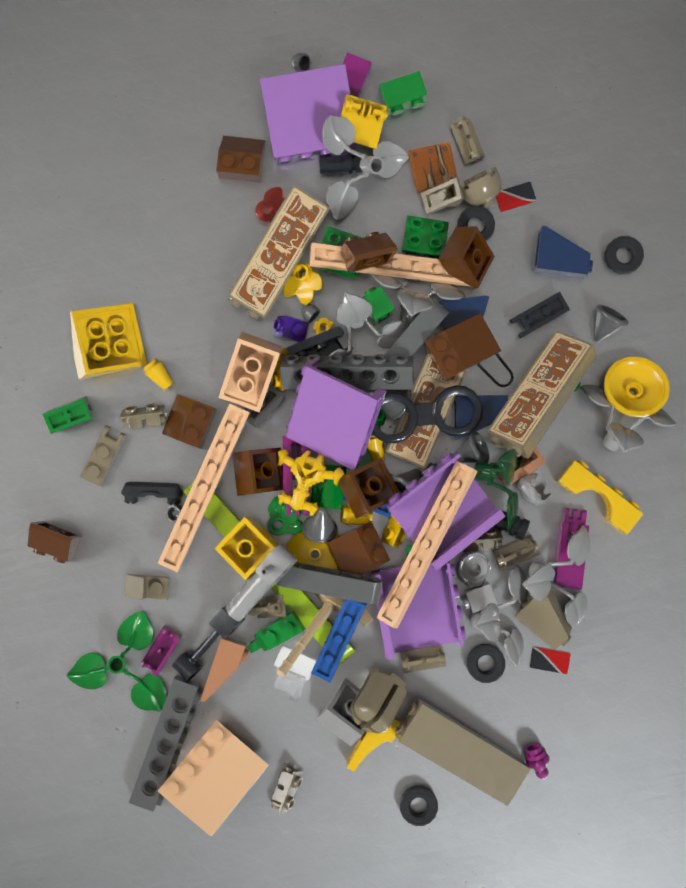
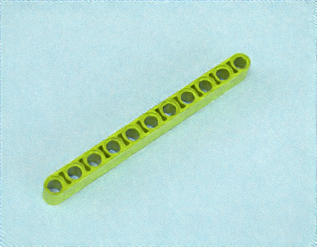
(295, 600)

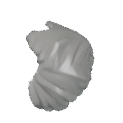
(532, 488)
(473, 568)

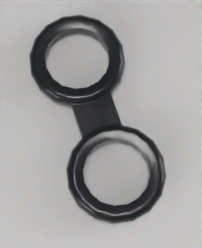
(430, 414)

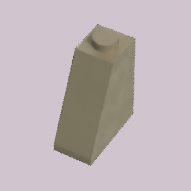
(545, 619)

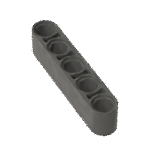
(419, 331)
(333, 583)

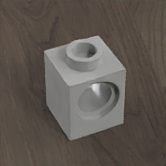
(479, 597)

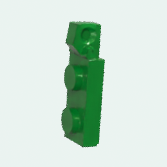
(277, 633)

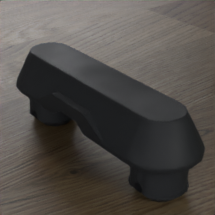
(160, 490)

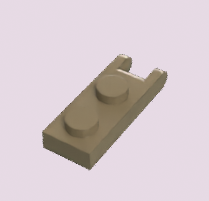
(102, 457)

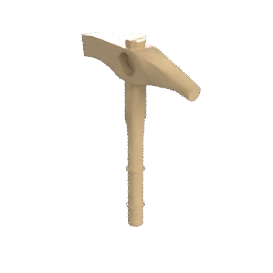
(330, 604)

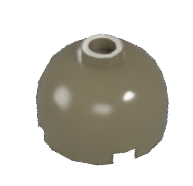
(482, 188)

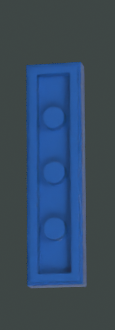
(338, 639)

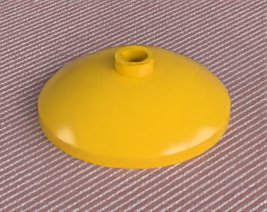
(644, 379)
(303, 548)

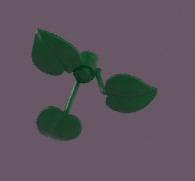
(490, 472)

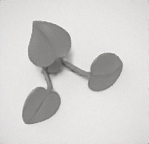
(386, 162)
(413, 302)
(354, 312)
(618, 434)
(541, 575)
(488, 619)

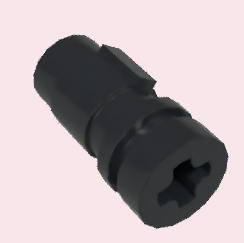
(340, 164)
(518, 528)

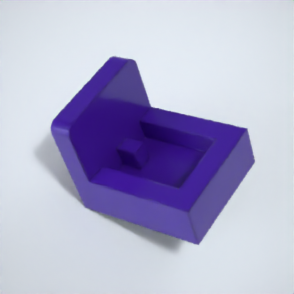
(290, 328)

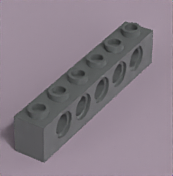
(380, 377)
(142, 794)

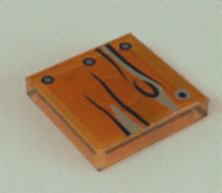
(432, 166)

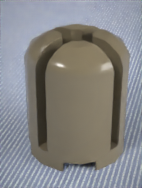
(378, 701)

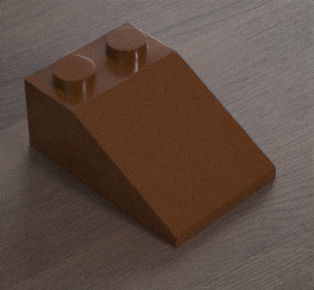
(462, 347)

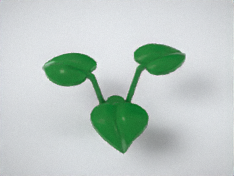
(90, 668)

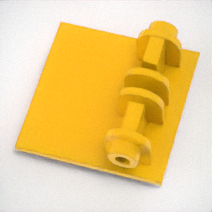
(366, 118)

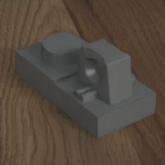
(271, 402)

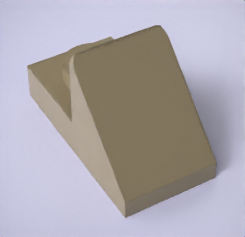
(443, 196)
(147, 587)

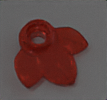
(271, 200)

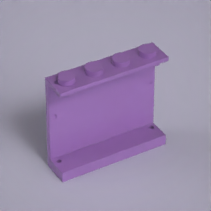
(299, 107)
(333, 416)
(471, 521)
(431, 616)

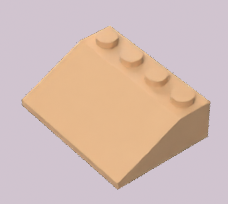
(213, 778)

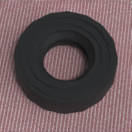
(479, 212)
(635, 248)
(497, 670)
(418, 792)

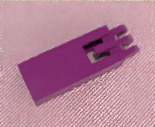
(357, 73)
(295, 451)
(569, 575)

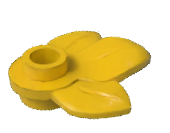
(303, 286)

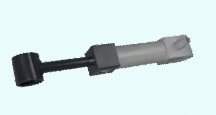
(232, 615)

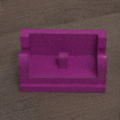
(161, 650)

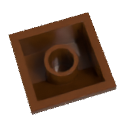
(240, 159)
(368, 251)
(467, 256)
(189, 421)
(257, 471)
(368, 487)
(53, 540)
(358, 550)

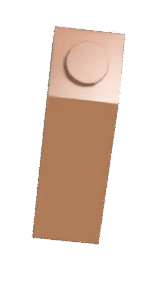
(226, 661)

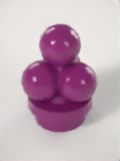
(537, 759)

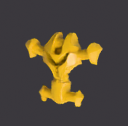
(307, 472)

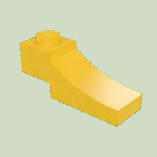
(369, 742)

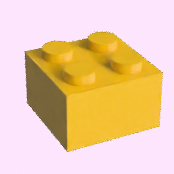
(246, 546)

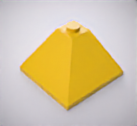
(106, 340)

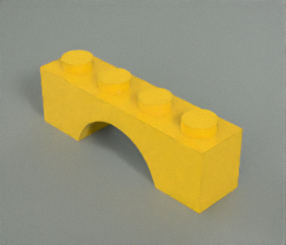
(620, 513)

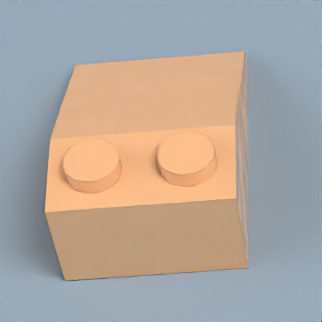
(250, 371)

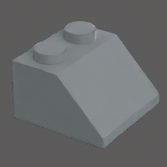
(337, 715)

